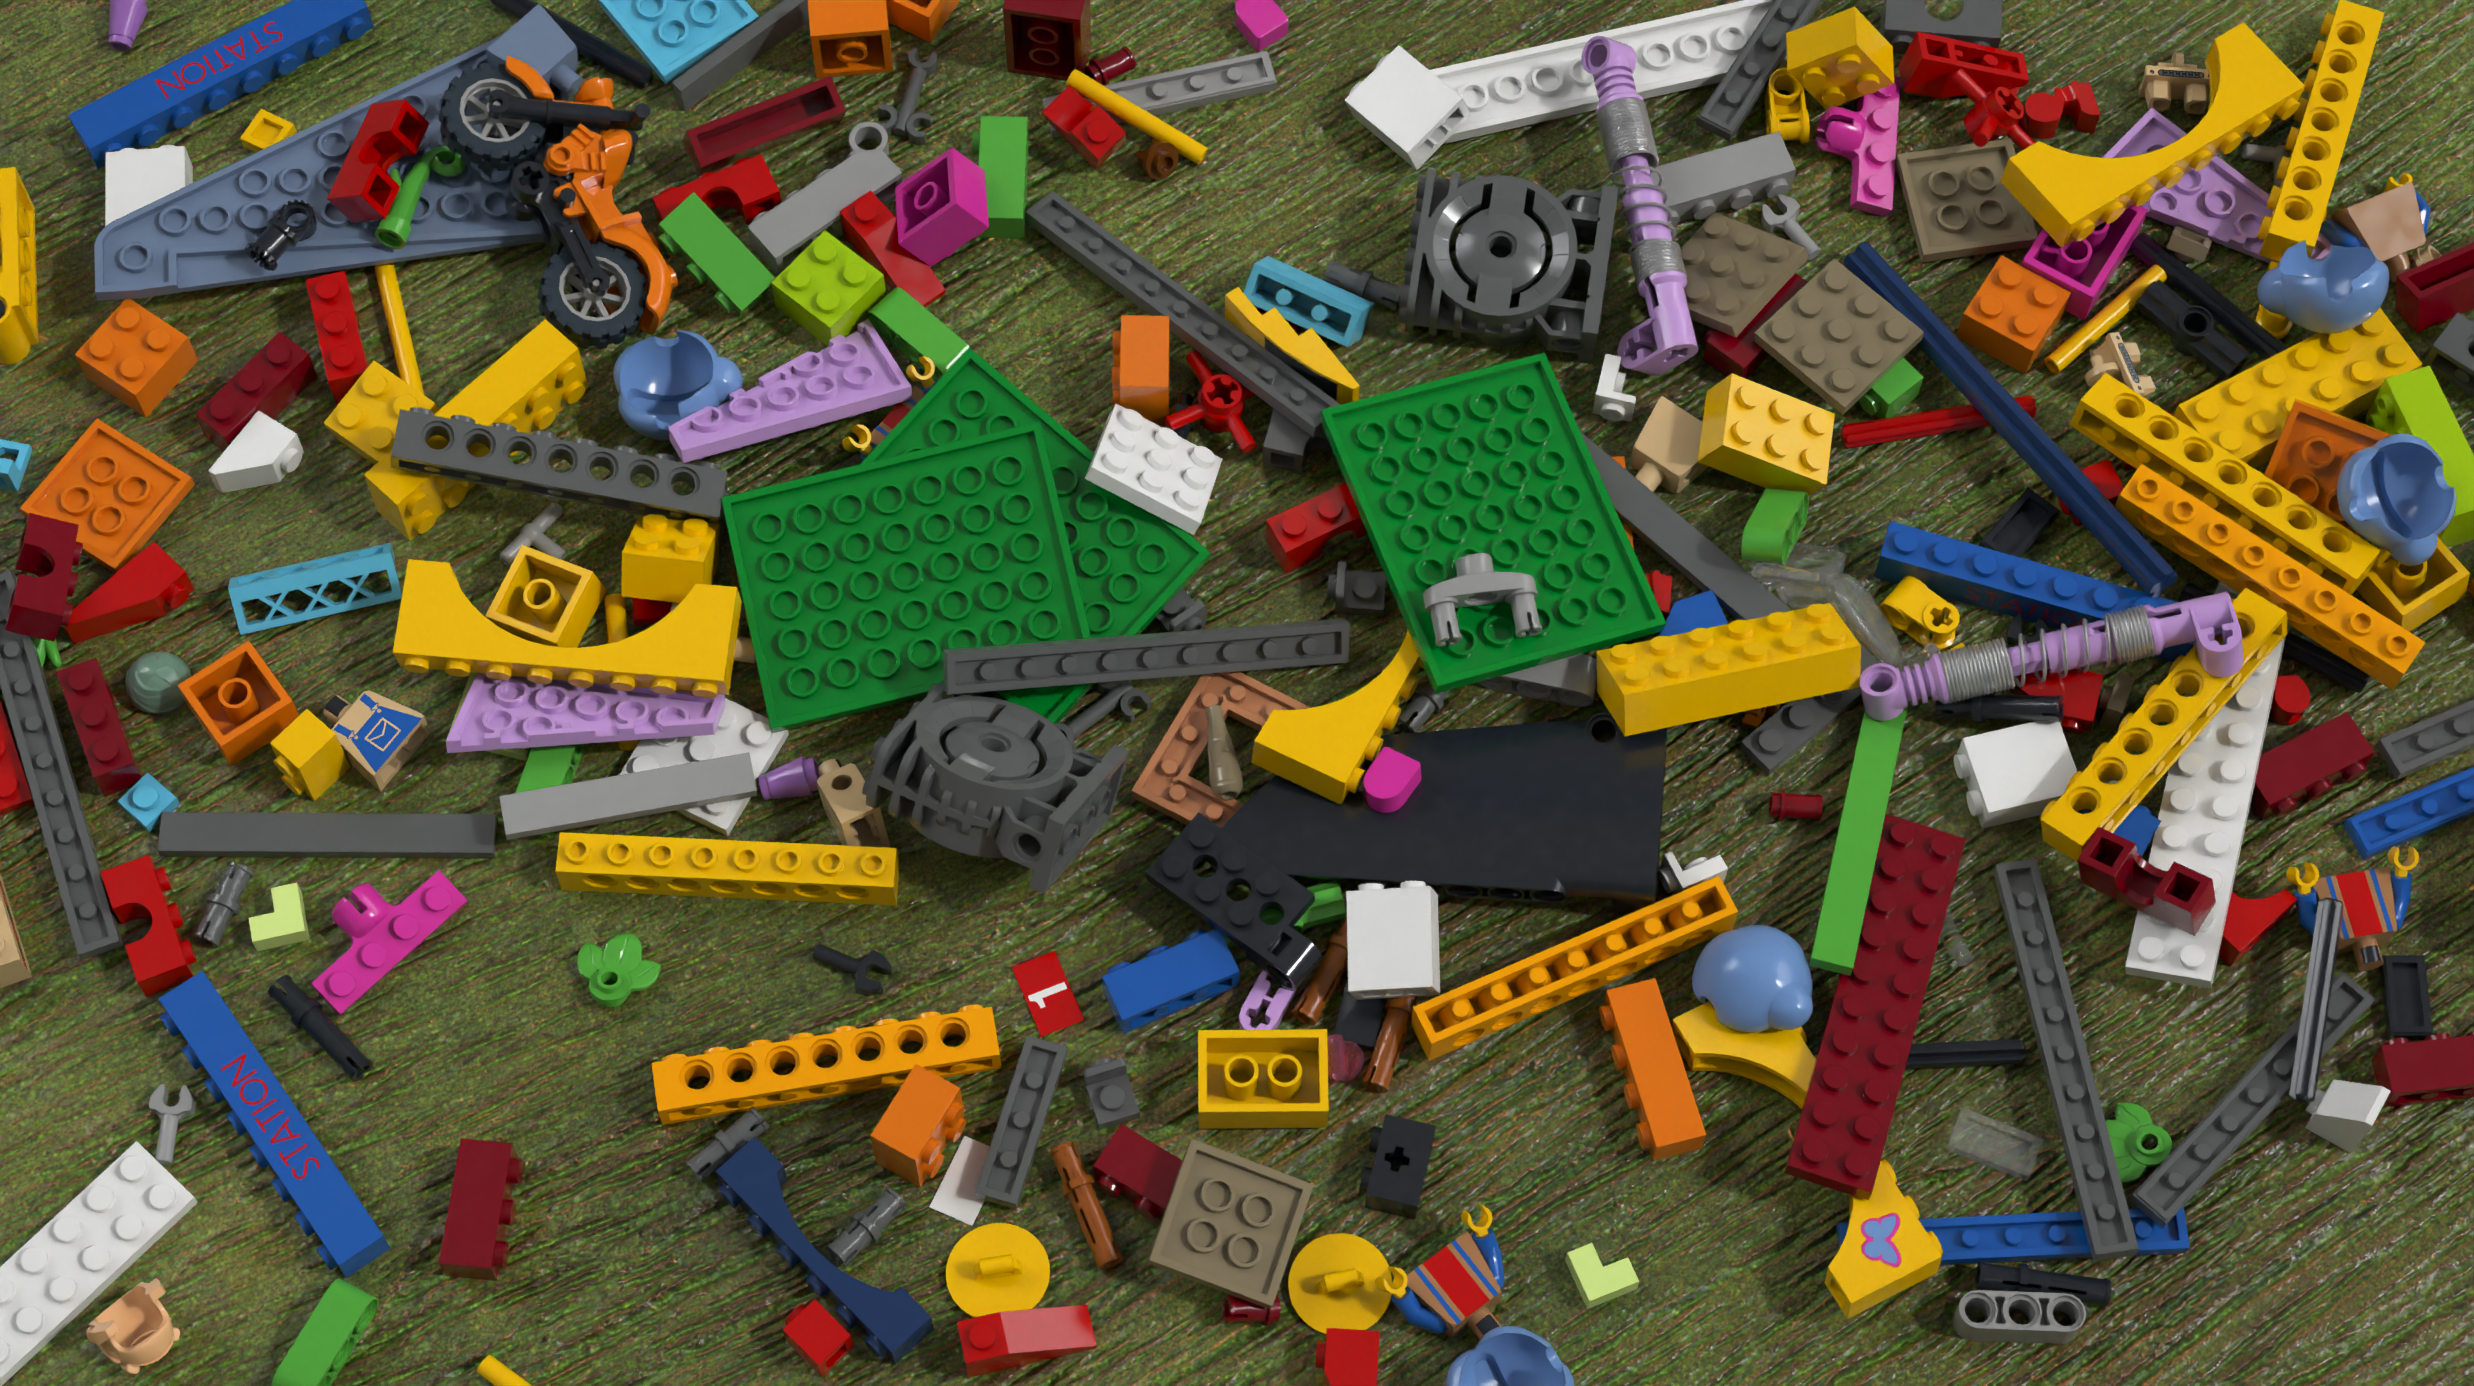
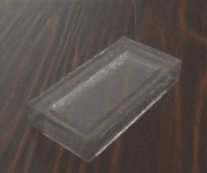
(1994, 1144)

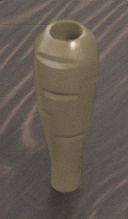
(1224, 768)

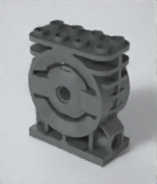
(1508, 216)
(994, 782)

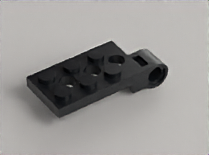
(1274, 948)

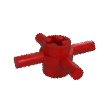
(1993, 114)
(1210, 404)

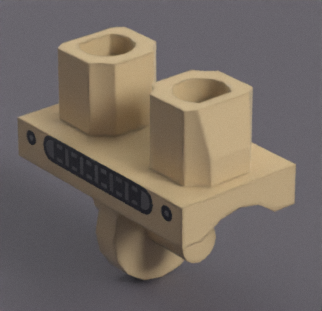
(2175, 81)
(2118, 361)

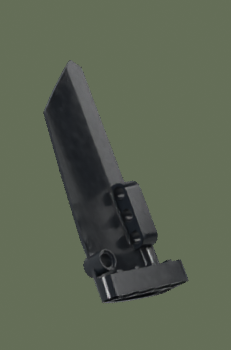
(1493, 818)

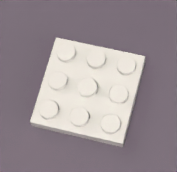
(1154, 468)
(736, 733)

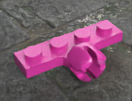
(1869, 143)
(382, 936)

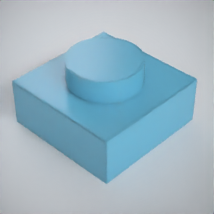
(147, 802)

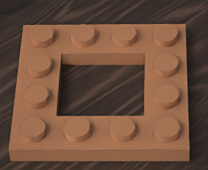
(1167, 777)

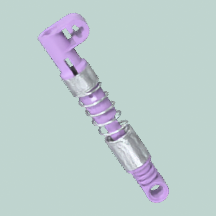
(1655, 257)
(2118, 637)

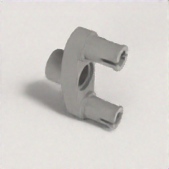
(1480, 585)

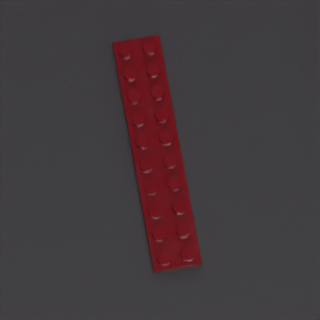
(1876, 1011)

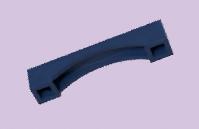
(888, 1318)

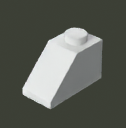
(257, 456)
(2345, 1112)

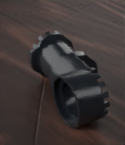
(280, 235)

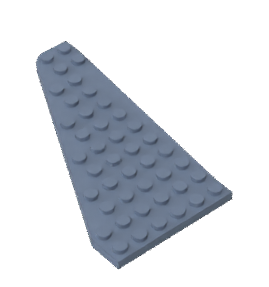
(202, 230)

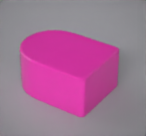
(1260, 22)
(1390, 780)

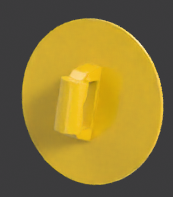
(997, 1270)
(1335, 1283)

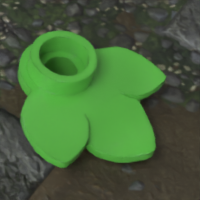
(617, 964)
(2127, 1135)

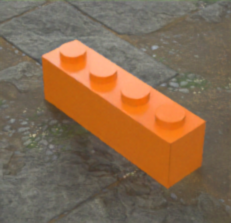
(1652, 1069)

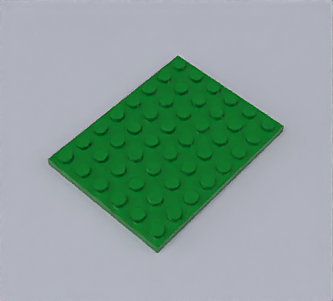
(1499, 472)
(1122, 554)
(890, 562)

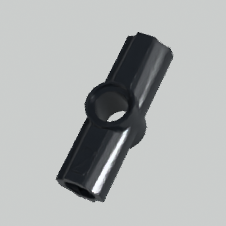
(2208, 345)

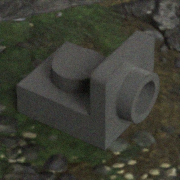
(1357, 591)
(1182, 614)
(1110, 1092)

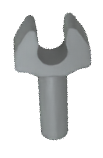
(1788, 224)
(169, 1119)

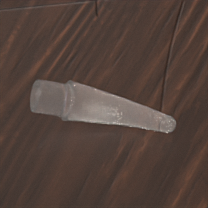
(1954, 942)

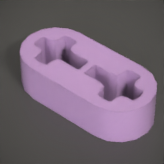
(1258, 998)

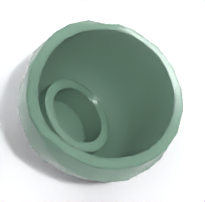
(154, 681)

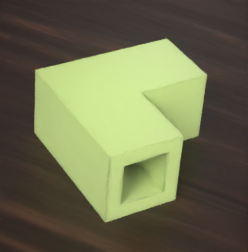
(285, 924)
(1597, 1282)

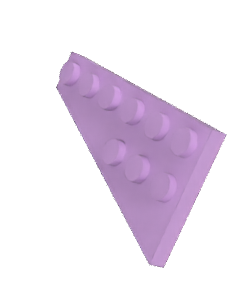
(2209, 201)
(808, 391)
(557, 713)

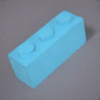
(1308, 301)

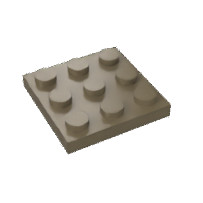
(1960, 202)
(1735, 272)
(1838, 336)
(1230, 1224)

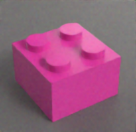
(941, 207)

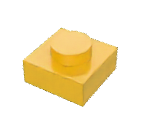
(266, 130)

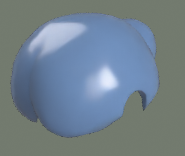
(2325, 292)
(670, 380)
(2397, 497)
(1755, 979)
(1509, 1359)

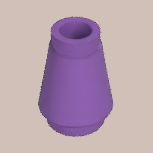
(125, 22)
(791, 780)

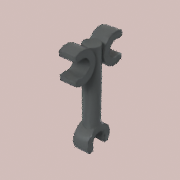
(906, 120)
(1116, 694)

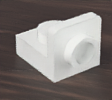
(1609, 398)
(1694, 873)

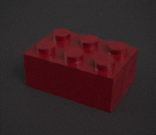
(1047, 37)

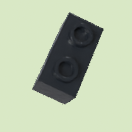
(1392, 1190)

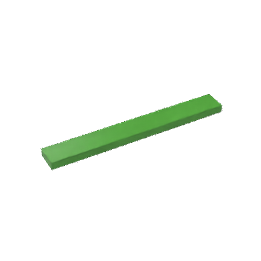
(1857, 844)

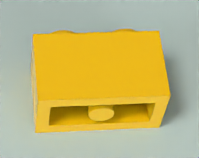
(309, 756)

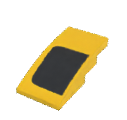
(1303, 353)

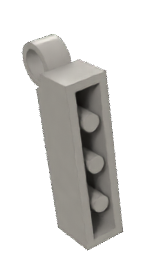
(1726, 178)
(806, 213)

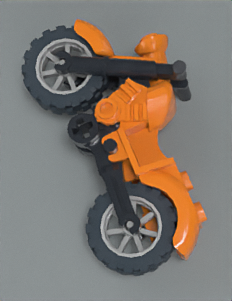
(595, 250)

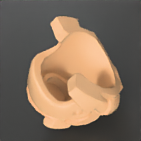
(135, 1328)

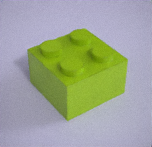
(828, 288)

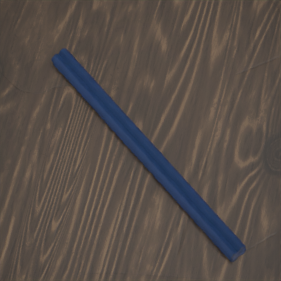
(2017, 426)

